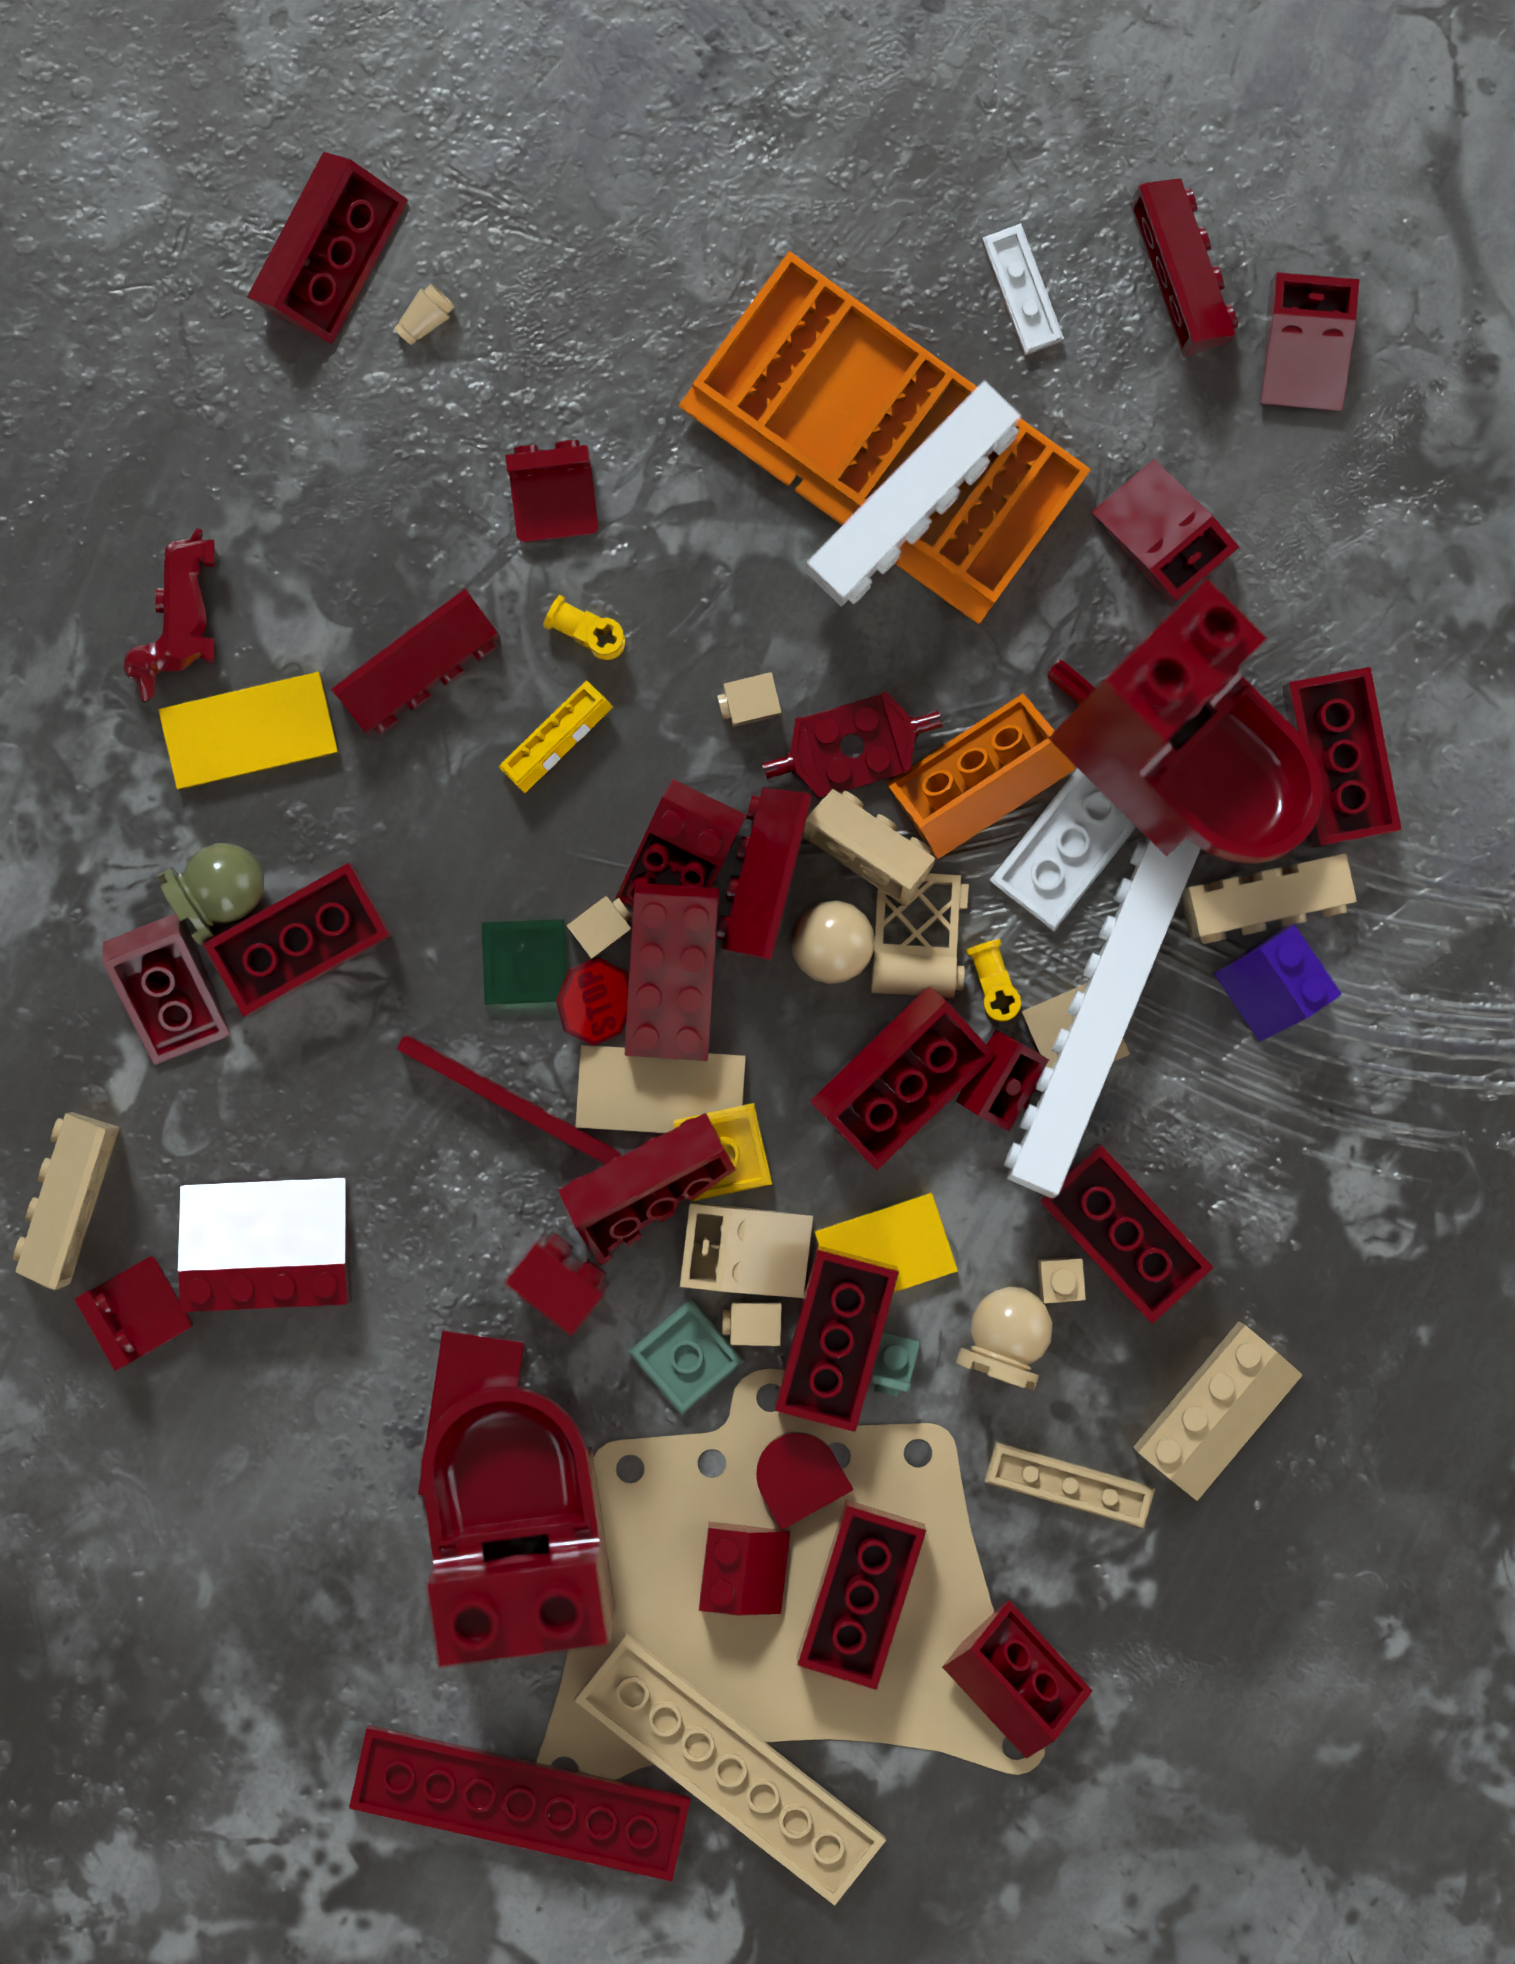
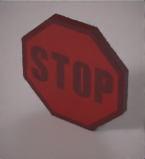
(594, 1001)

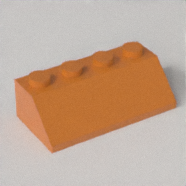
(980, 776)

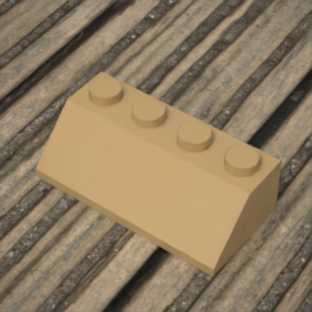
(66, 1200)
(1218, 1410)

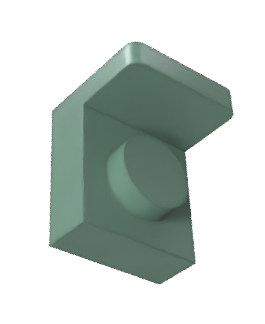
(894, 1364)

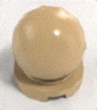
(832, 942)
(1009, 1334)

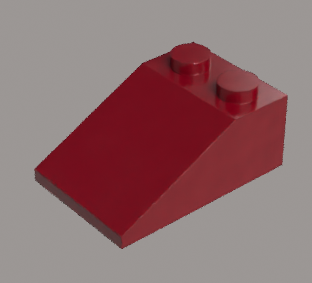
(165, 988)

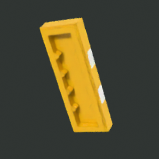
(555, 736)

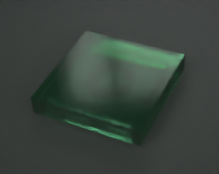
(523, 961)

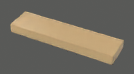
(1069, 1484)

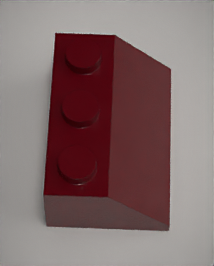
(1018, 1680)

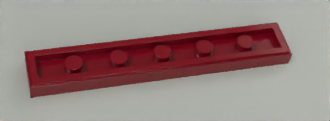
(507, 1099)

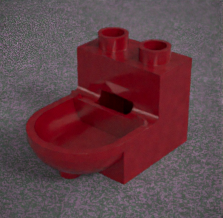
(1239, 783)
(509, 1470)

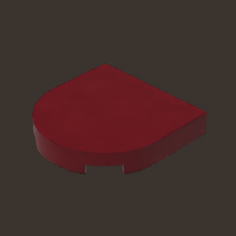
(799, 1477)

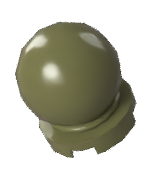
(217, 886)

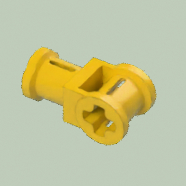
(585, 628)
(994, 978)

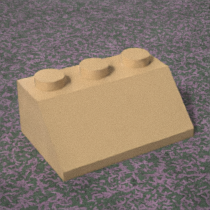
(869, 845)

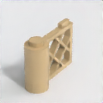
(911, 968)

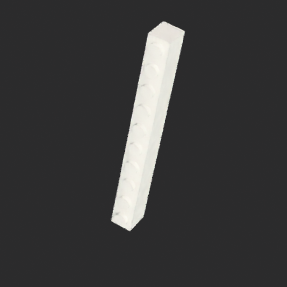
(1099, 1017)

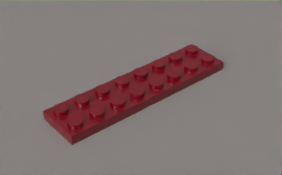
(519, 1802)

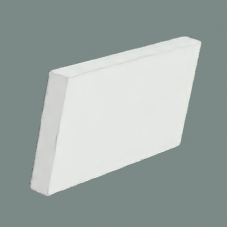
(1063, 851)

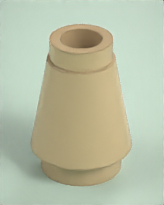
(424, 314)

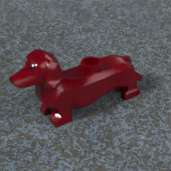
(183, 617)

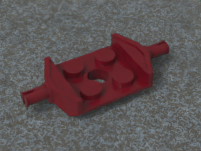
(886, 737)

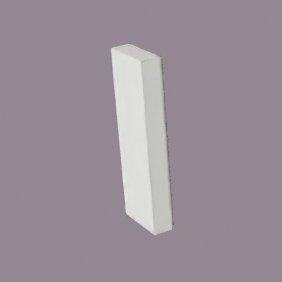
(1022, 289)

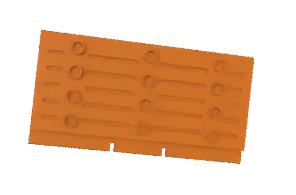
(844, 400)

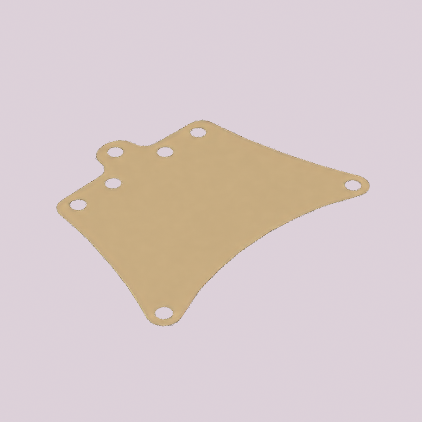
(750, 1661)

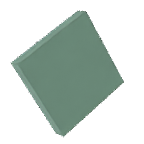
(686, 1356)

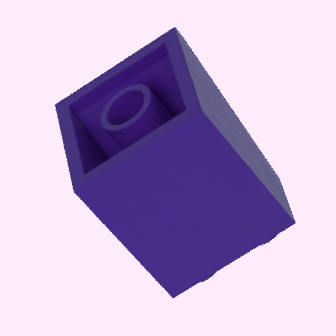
(1277, 983)

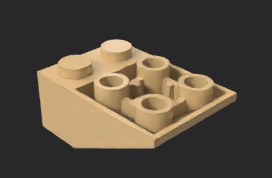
(746, 1250)

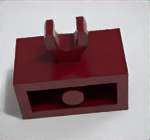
(1004, 1083)

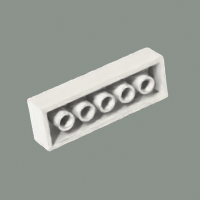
(912, 494)

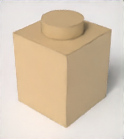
(750, 700)
(601, 926)
(1061, 1279)
(753, 1323)

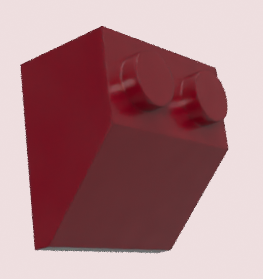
(744, 1570)

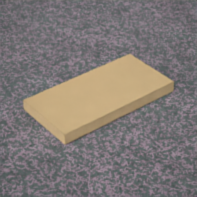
(653, 1092)

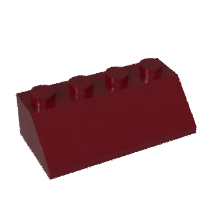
(327, 247)
(1183, 266)
(417, 663)

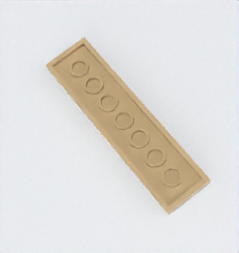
(730, 1769)

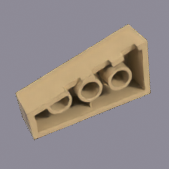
(1268, 896)

